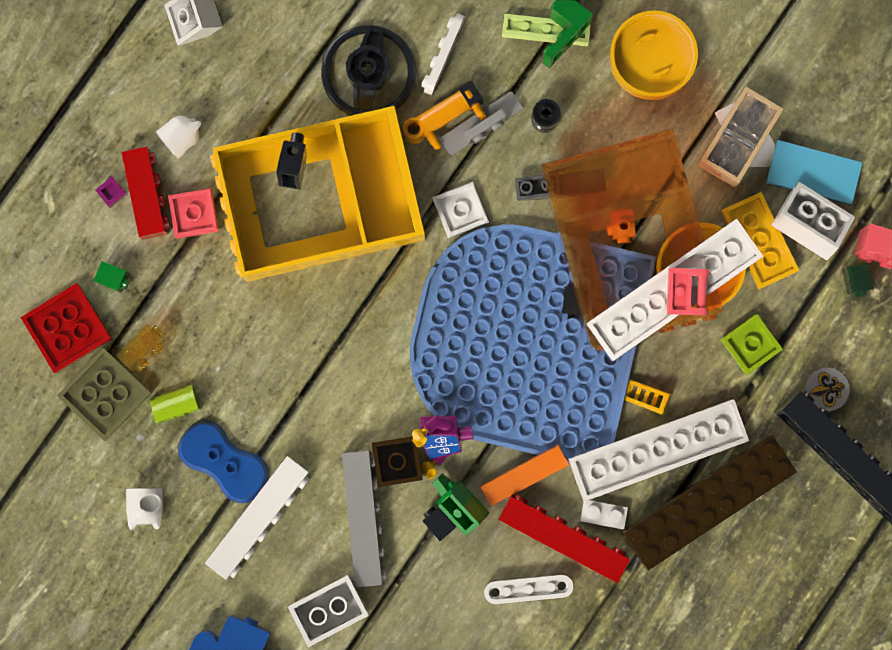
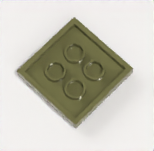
(104, 394)

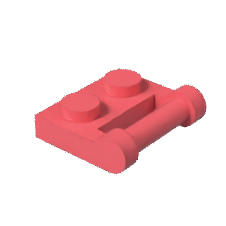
(679, 291)

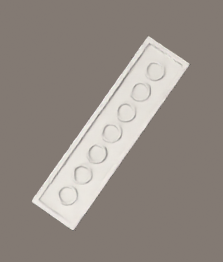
(646, 307)
(658, 450)

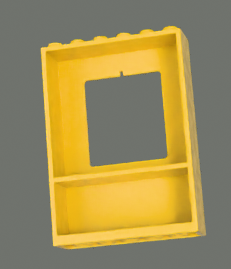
(370, 184)

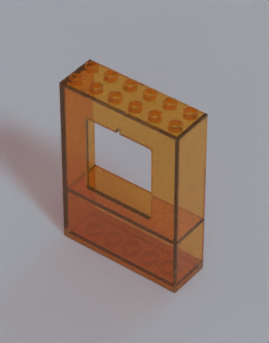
(616, 188)

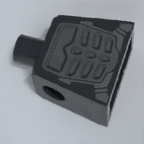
(292, 162)

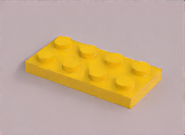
(757, 220)

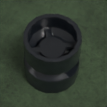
(545, 115)

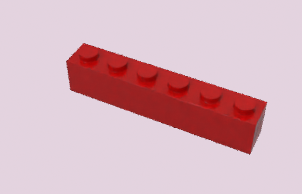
(564, 539)

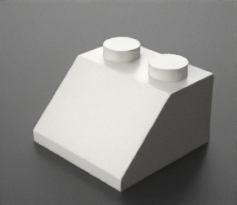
(192, 19)

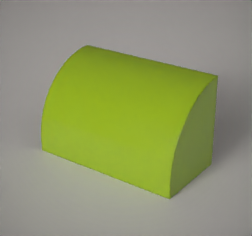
(174, 404)

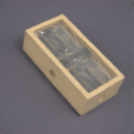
(740, 137)

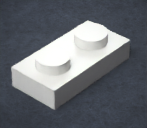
(603, 514)

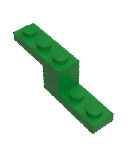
(573, 20)

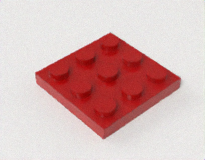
(66, 328)

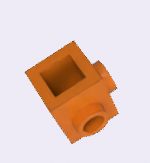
(622, 233)

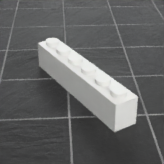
(257, 517)

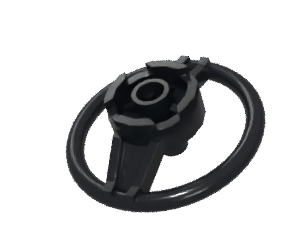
(365, 83)

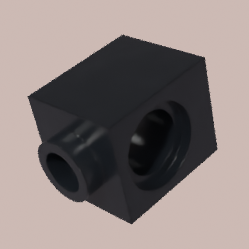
(569, 303)
(438, 523)

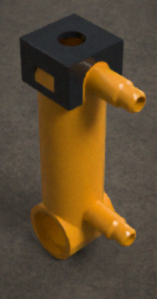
(439, 115)

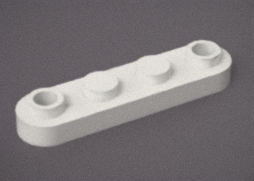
(439, 62)
(528, 589)

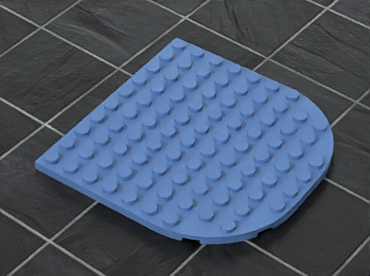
(505, 355)

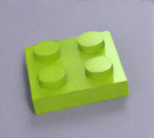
(751, 344)

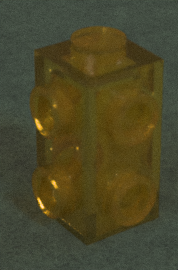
(142, 347)

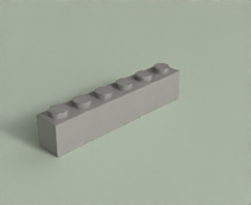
(362, 519)

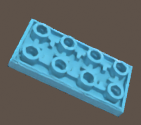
(820, 171)

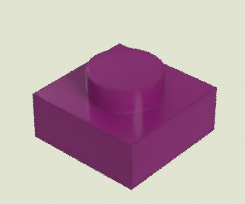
(110, 192)

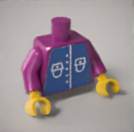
(440, 439)

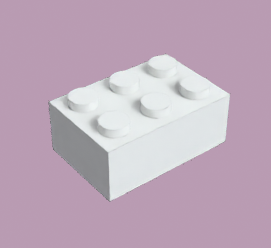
(813, 221)
(328, 610)

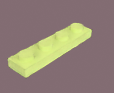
(537, 29)

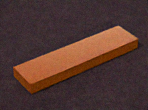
(524, 475)

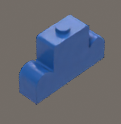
(236, 635)

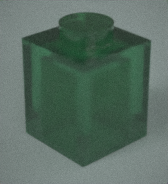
(858, 280)

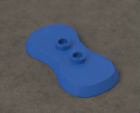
(210, 451)

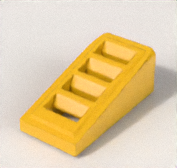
(664, 403)

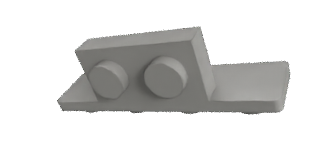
(474, 129)

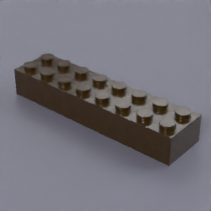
(708, 502)

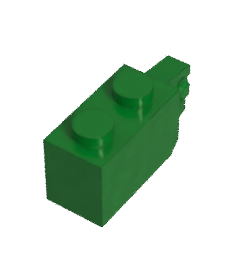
(459, 504)

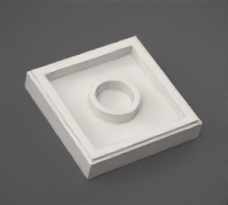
(460, 210)

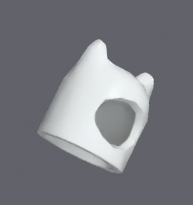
(179, 134)
(144, 507)

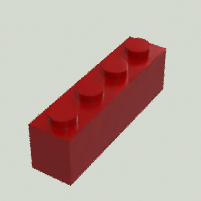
(144, 193)

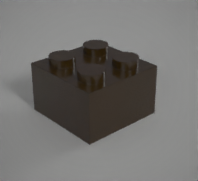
(397, 461)

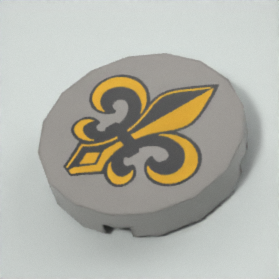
(827, 388)

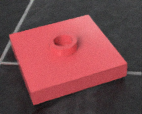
(193, 213)

